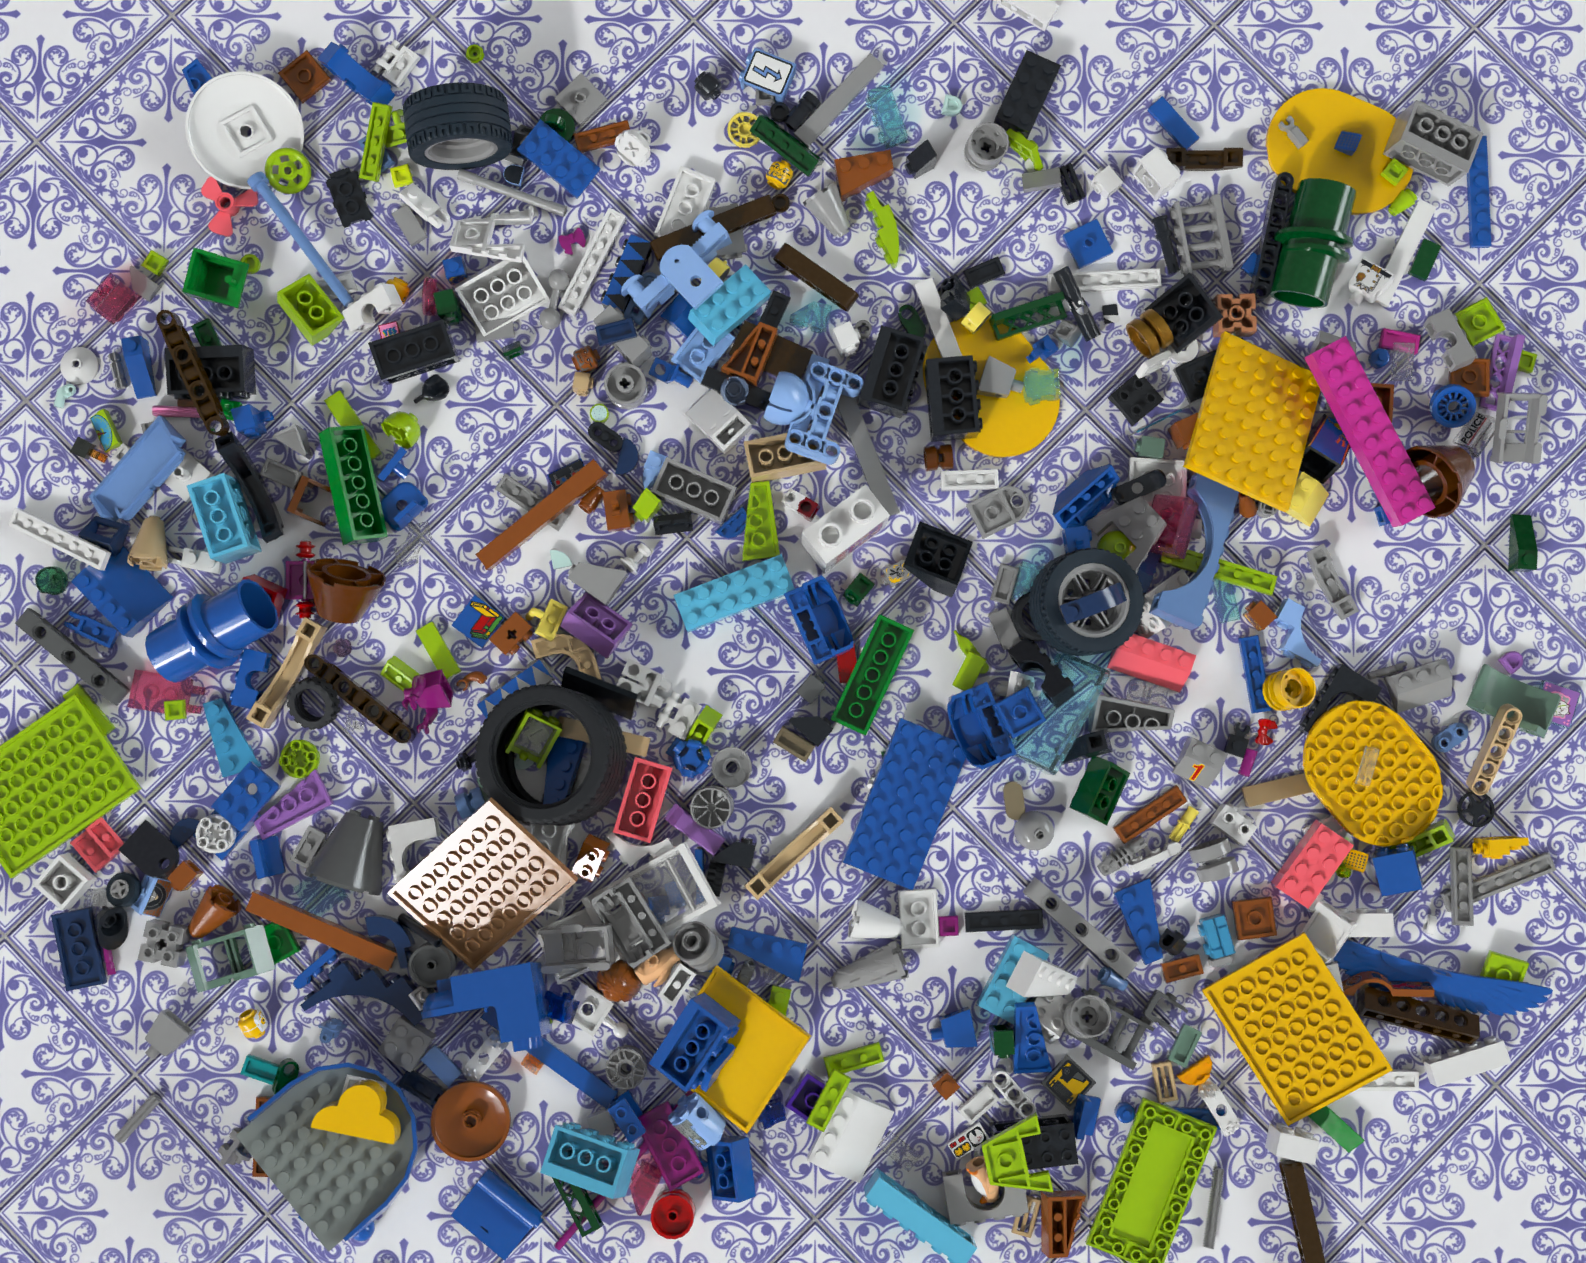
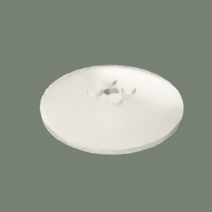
(225, 107)

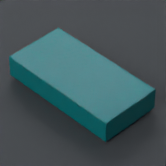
(259, 1069)

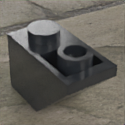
(954, 298)

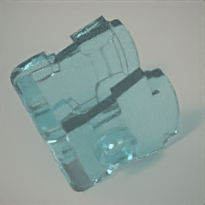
(1041, 385)

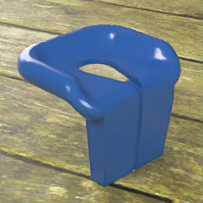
(416, 504)

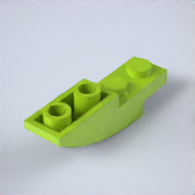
(887, 235)

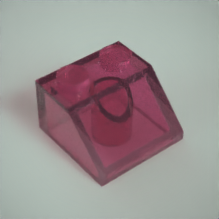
(112, 299)
(643, 1184)

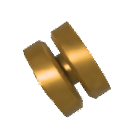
(1149, 333)

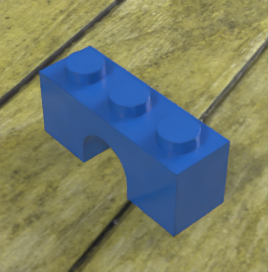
(251, 662)

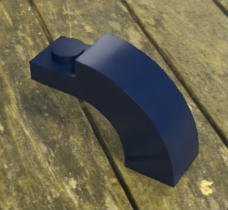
(1093, 603)
(396, 932)

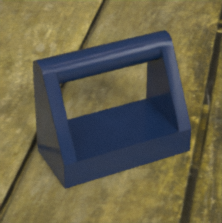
(111, 544)

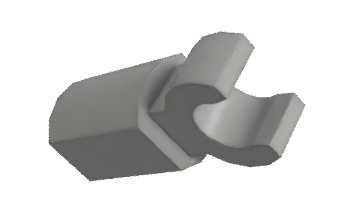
(1293, 132)

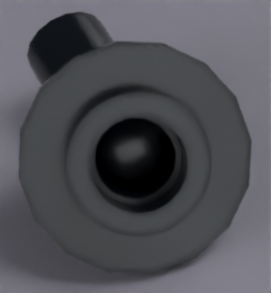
(464, 761)

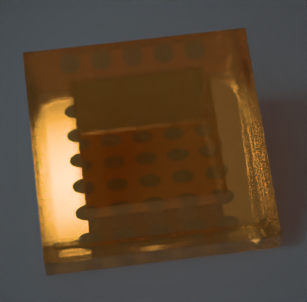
(532, 1063)

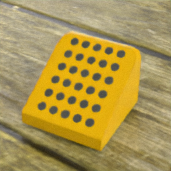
(1356, 860)

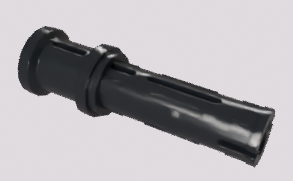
(1163, 236)

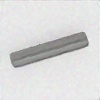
(137, 1118)

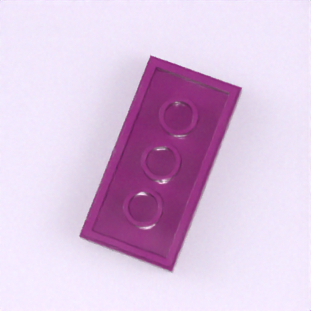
(669, 1148)

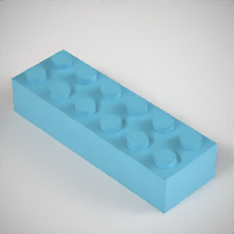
(734, 593)
(919, 1217)

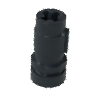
(800, 113)

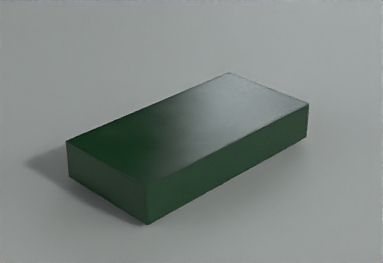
(1424, 259)

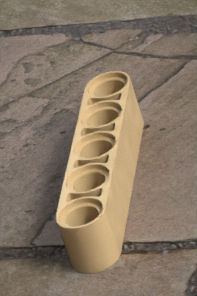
(575, 730)
(1493, 739)

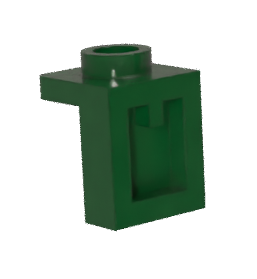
(858, 589)

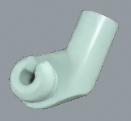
(63, 393)

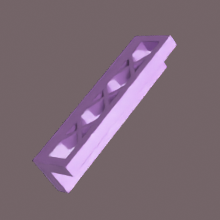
(1509, 369)

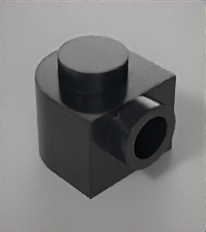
(1172, 942)

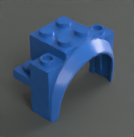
(820, 620)
(978, 727)

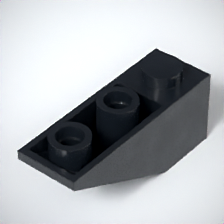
(1089, 746)

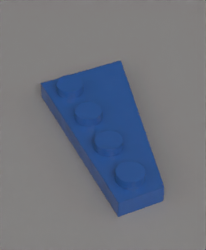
(1140, 916)
(775, 952)
(1029, 1041)

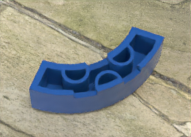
(358, 79)

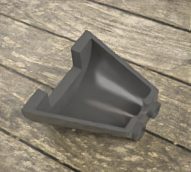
(352, 855)

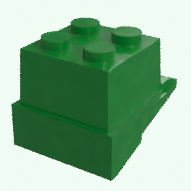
(215, 278)

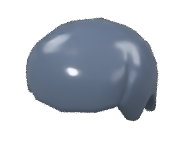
(734, 390)

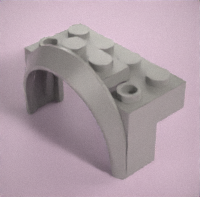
(631, 922)

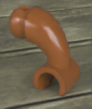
(476, 676)

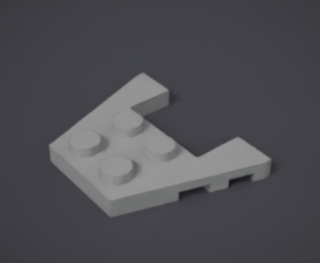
(1137, 522)

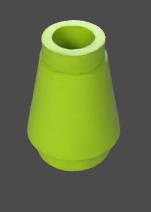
(1402, 202)

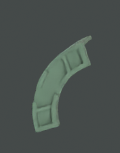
(1495, 689)

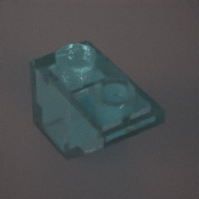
(812, 316)

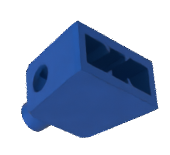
(956, 1029)

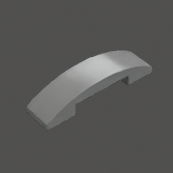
(1330, 583)

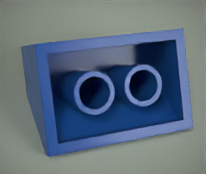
(731, 1169)

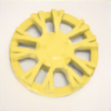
(743, 130)

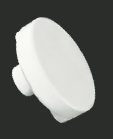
(215, 834)

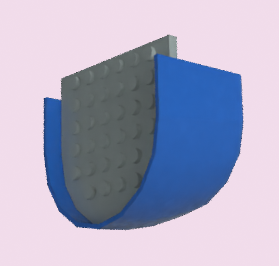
(328, 1176)

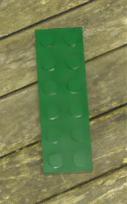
(353, 484)
(872, 675)

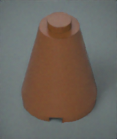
(213, 910)

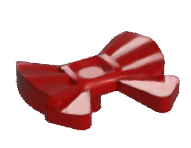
(1264, 726)

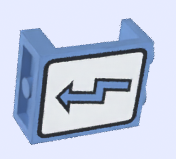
(768, 74)

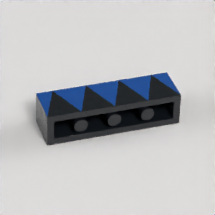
(631, 263)

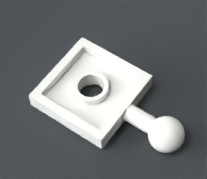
(601, 1006)

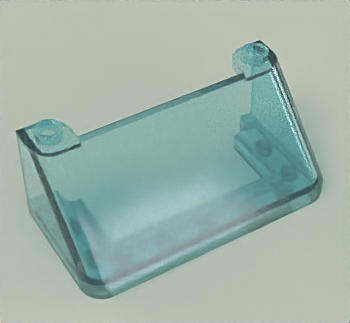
(1050, 741)

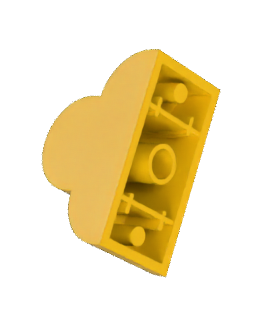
(360, 1114)

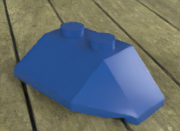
(1085, 497)

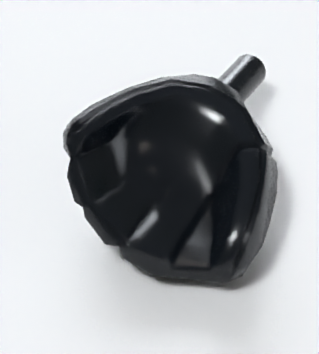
(433, 389)

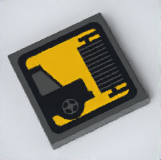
(1067, 1082)

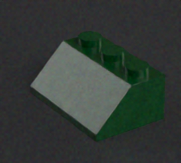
(1099, 790)

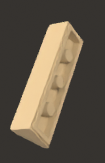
(1275, 790)

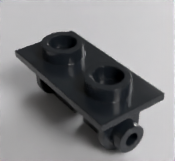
(673, 523)

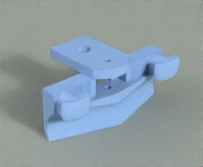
(680, 267)

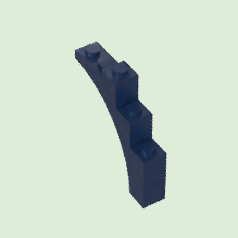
(372, 984)

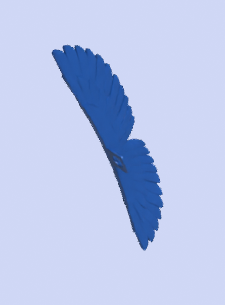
(1465, 990)

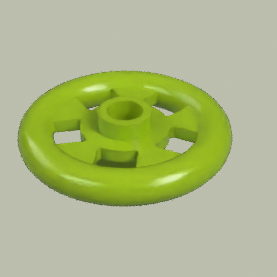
(294, 155)

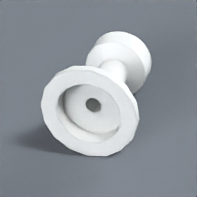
(631, 563)

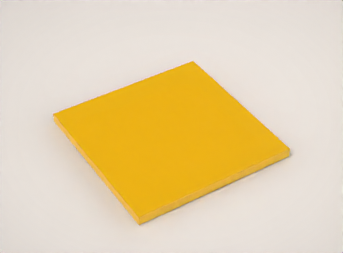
(762, 1056)

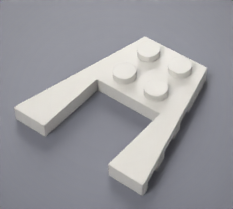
(475, 234)

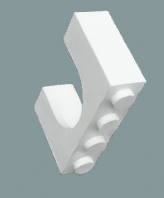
(406, 834)

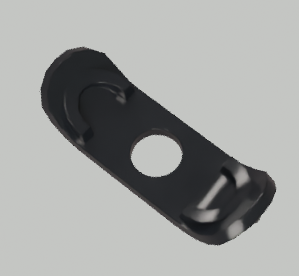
(1151, 482)

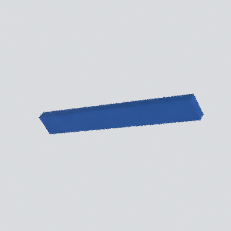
(566, 1067)

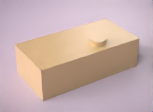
(771, 460)

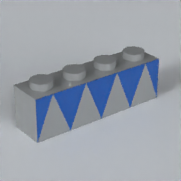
(535, 674)

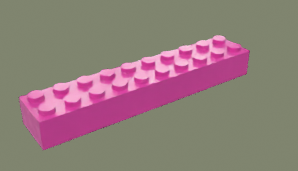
(1369, 432)

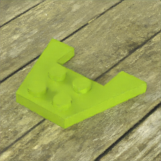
(1007, 1161)

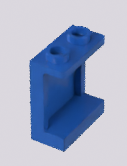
(625, 1112)

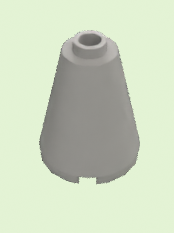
(829, 210)

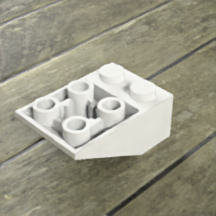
(719, 421)

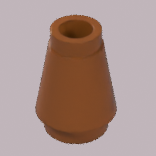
(590, 501)
(1247, 506)

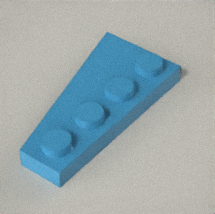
(228, 739)

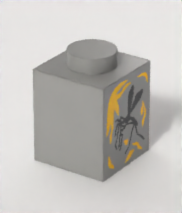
(895, 574)

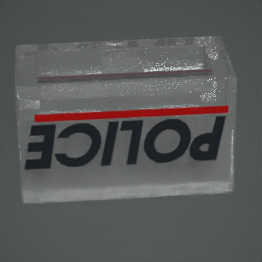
(1476, 433)

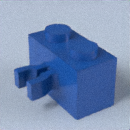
(251, 421)
(1076, 538)

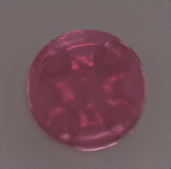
(428, 300)

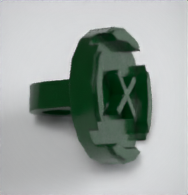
(560, 122)

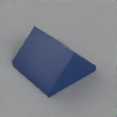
(677, 315)

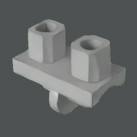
(233, 1153)

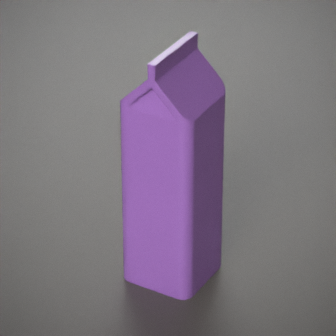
(683, 821)

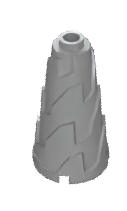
(875, 968)

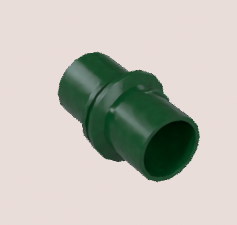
(1313, 243)

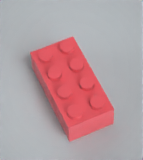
(1312, 864)

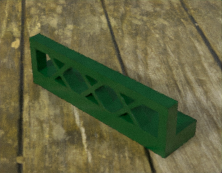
(786, 145)
(1026, 309)
(588, 1208)

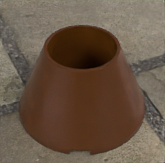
(1444, 473)
(343, 588)

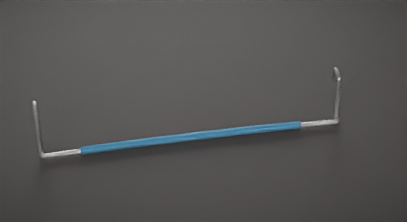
(1157, 422)

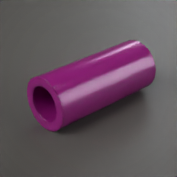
(1247, 762)

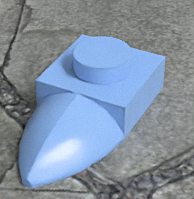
(652, 468)

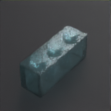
(886, 116)

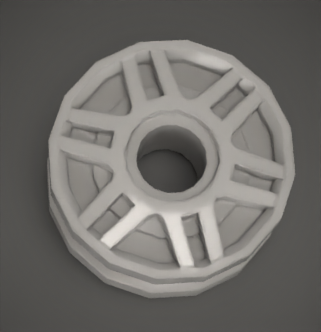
(626, 1079)

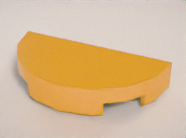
(1197, 1072)

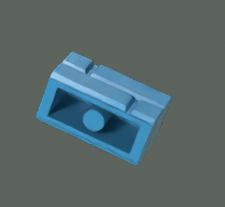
(1216, 936)

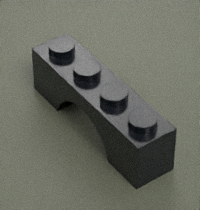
(1028, 658)

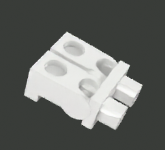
(647, 685)

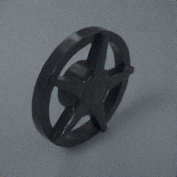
(1476, 809)

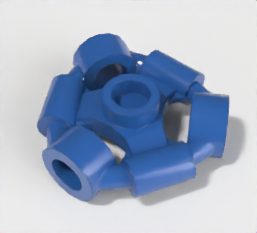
(691, 757)

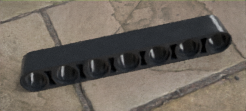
(1271, 228)

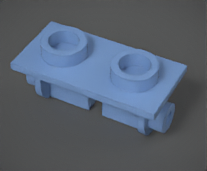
(330, 1029)

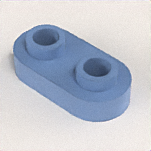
(1450, 736)

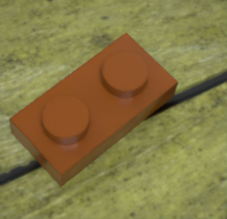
(1181, 968)

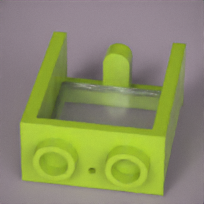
(534, 736)

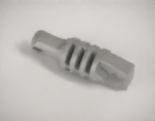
(1121, 856)

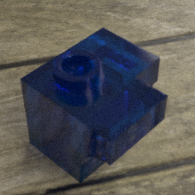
(561, 1006)
(772, 1113)

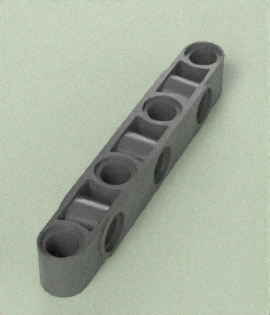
(61, 648)

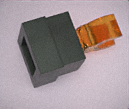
(86, 449)

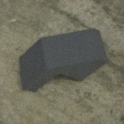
(519, 136)

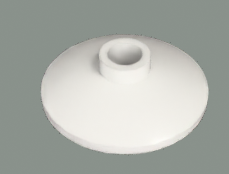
(87, 367)

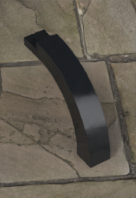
(253, 486)

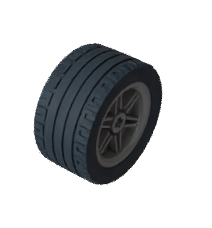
(457, 126)
(1070, 572)

